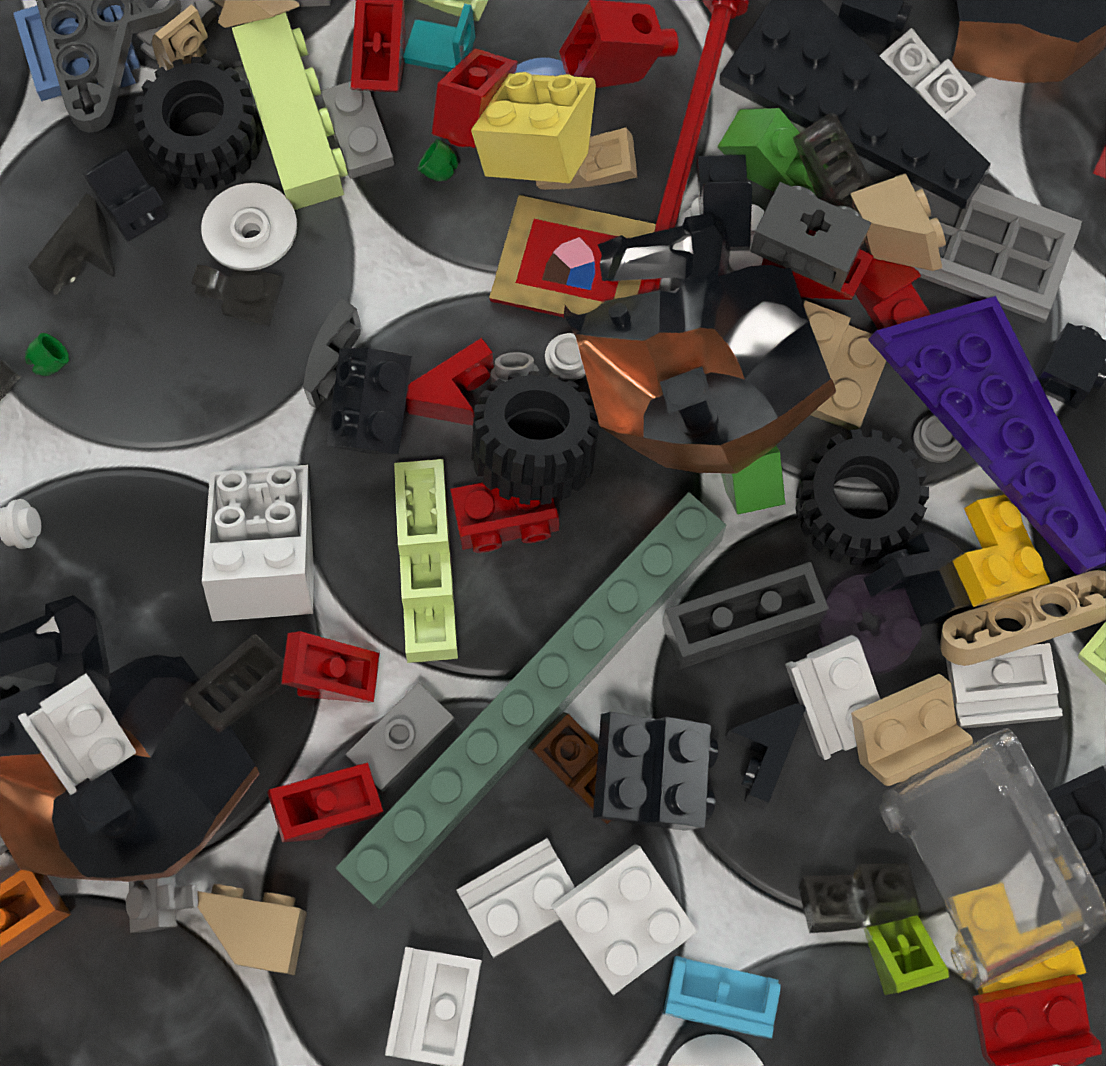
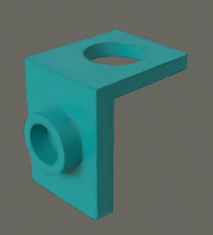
(441, 45)

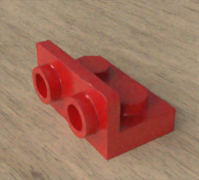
(489, 520)
(1036, 1024)

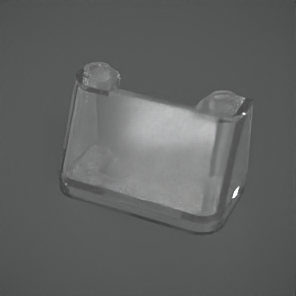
(997, 859)

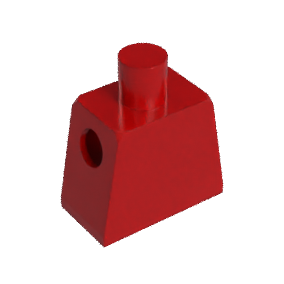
(616, 43)

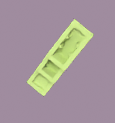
(425, 561)

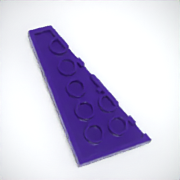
(991, 401)

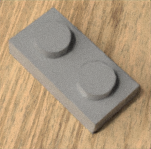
(357, 129)

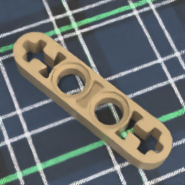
(1028, 612)

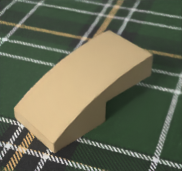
(608, 161)

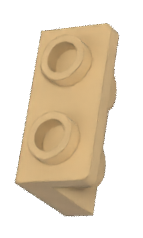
(909, 731)

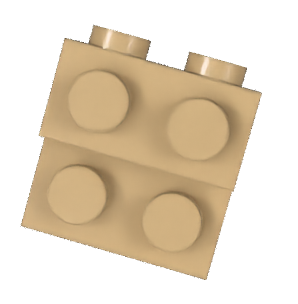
(851, 364)

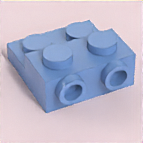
(40, 58)

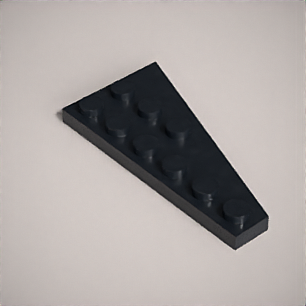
(817, 65)

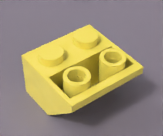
(536, 127)

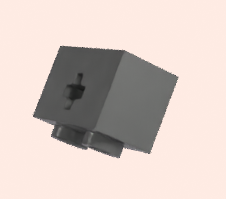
(785, 238)

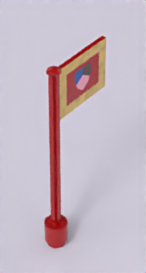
(553, 247)

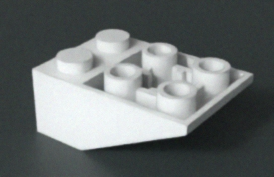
(259, 544)

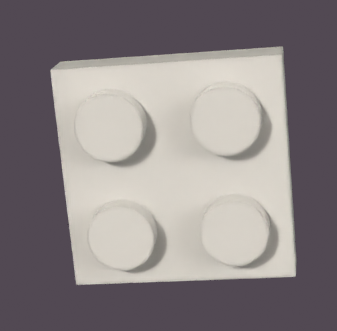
(624, 919)

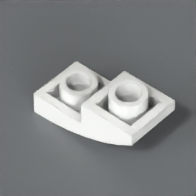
(934, 81)

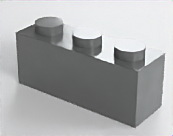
(744, 615)

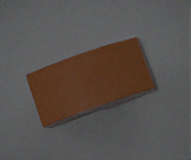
(570, 756)

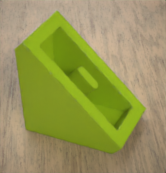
(904, 955)

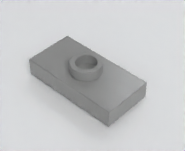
(401, 736)

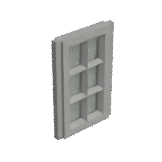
(1003, 250)

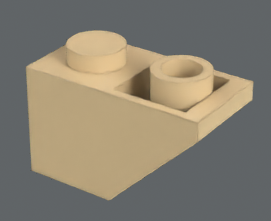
(900, 224)
(255, 932)

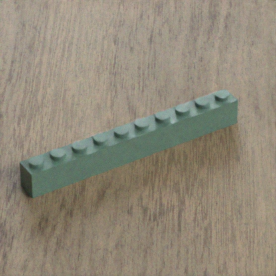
(531, 701)

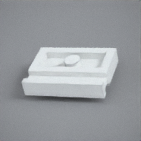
(831, 687)
(1006, 689)
(77, 733)
(517, 897)
(433, 1007)

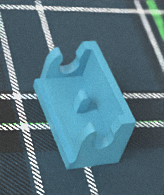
(722, 997)

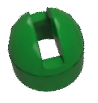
(438, 162)
(46, 355)

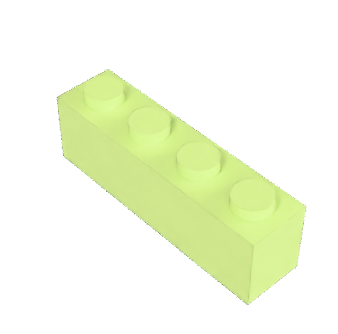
(288, 110)

